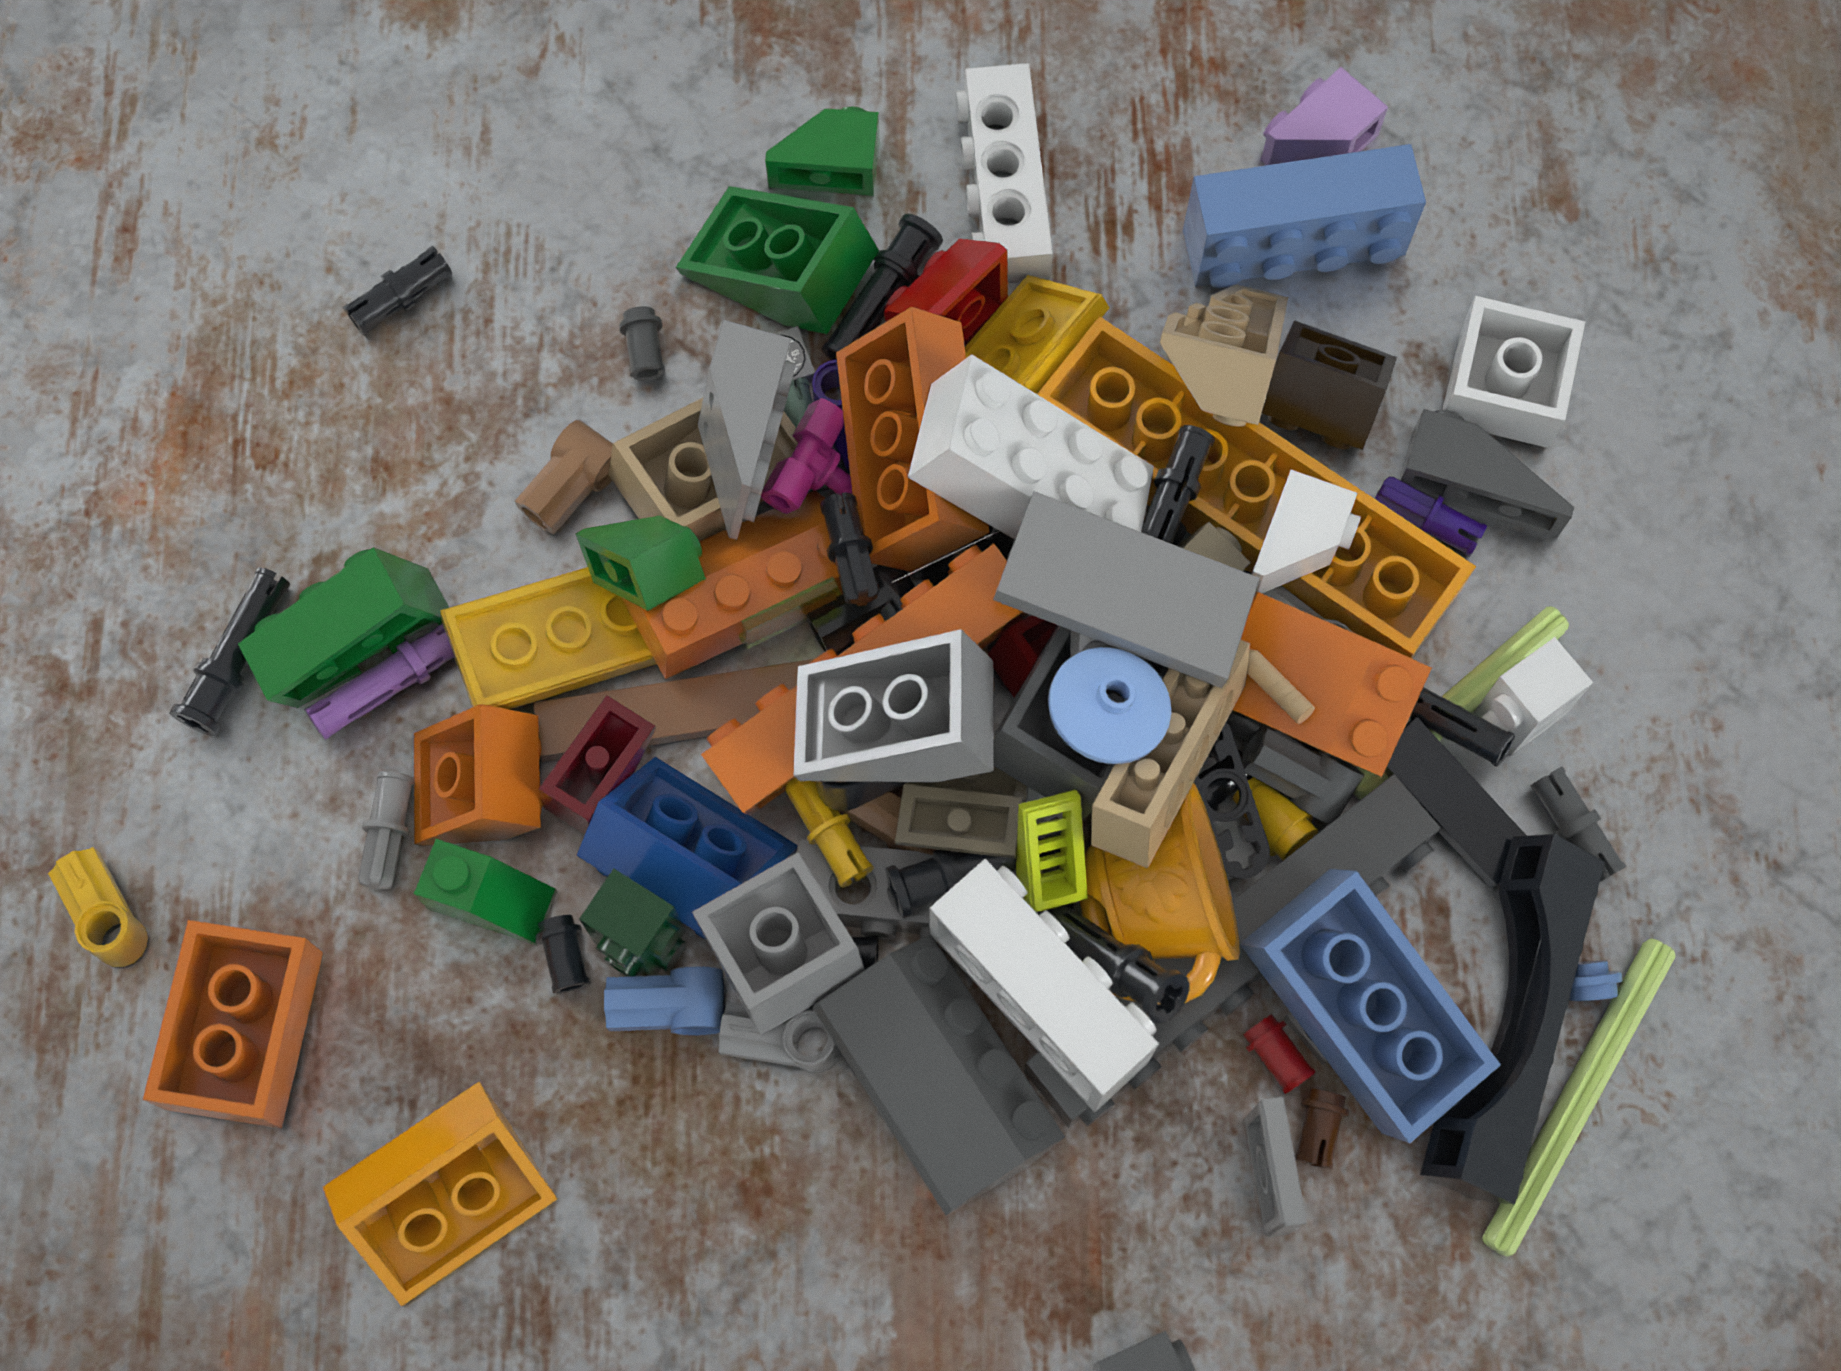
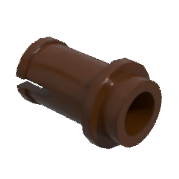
(1320, 1128)

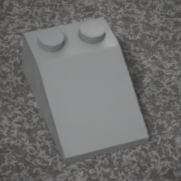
(897, 713)

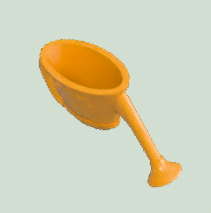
(1174, 905)

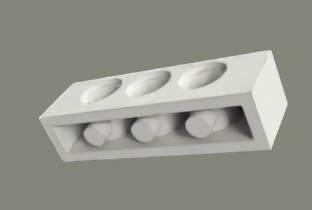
(1006, 98)

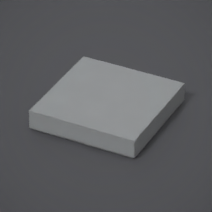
(1275, 1168)

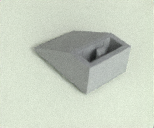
(743, 415)

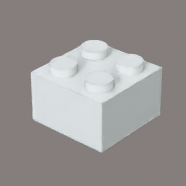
(1514, 370)

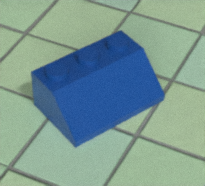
(678, 839)

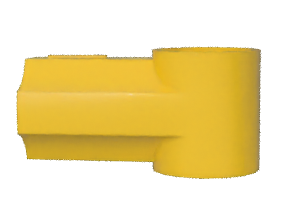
(96, 906)

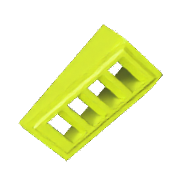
(1068, 882)

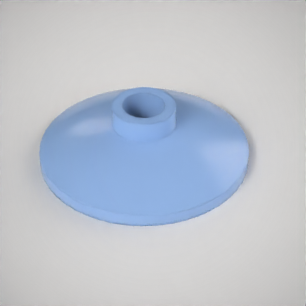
(1099, 726)

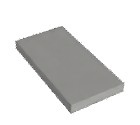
(1127, 589)

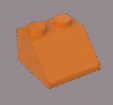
(477, 777)

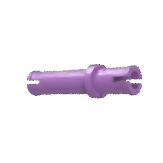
(378, 684)

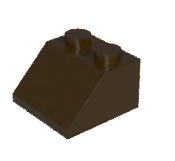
(1327, 386)

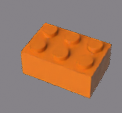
(234, 1024)

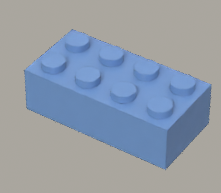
(1302, 216)
(1370, 1004)

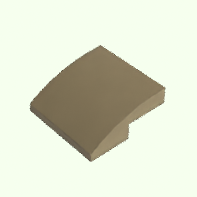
(963, 814)

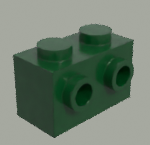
(633, 927)

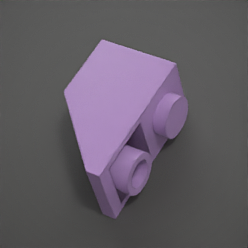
(1329, 121)

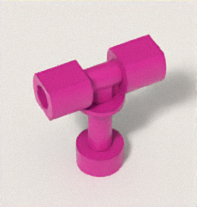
(812, 461)

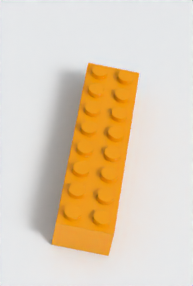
(1384, 587)

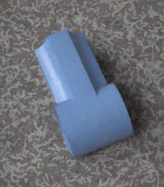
(685, 1001)

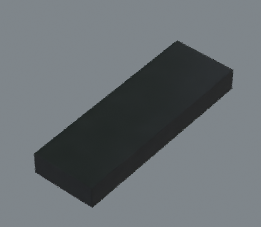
(1455, 800)

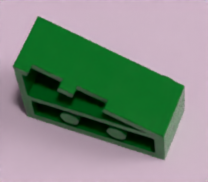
(340, 624)

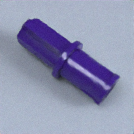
(1430, 514)

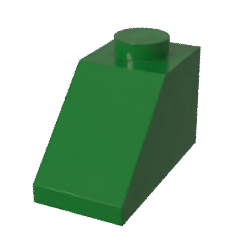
(828, 154)
(643, 559)
(483, 892)

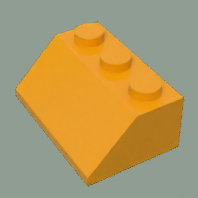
(438, 1194)

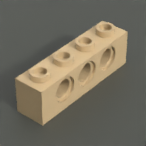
(1147, 793)

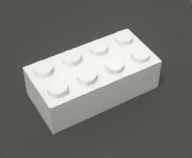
(997, 442)
(1042, 984)

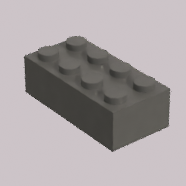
(1029, 744)

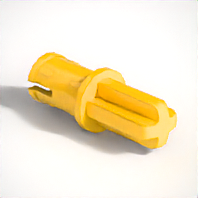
(829, 832)

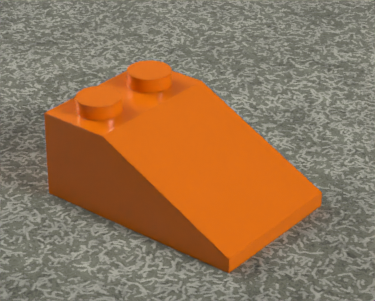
(1355, 684)

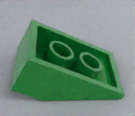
(781, 256)

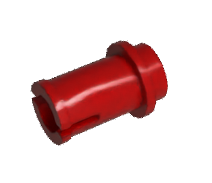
(1278, 1053)

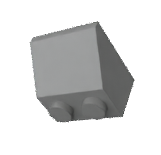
(779, 943)

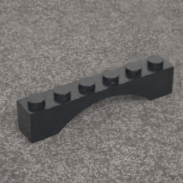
(1546, 909)

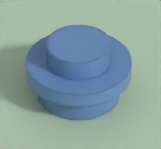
(1594, 981)

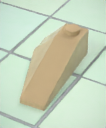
(1228, 351)

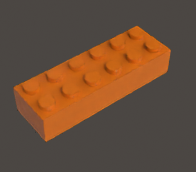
(758, 756)

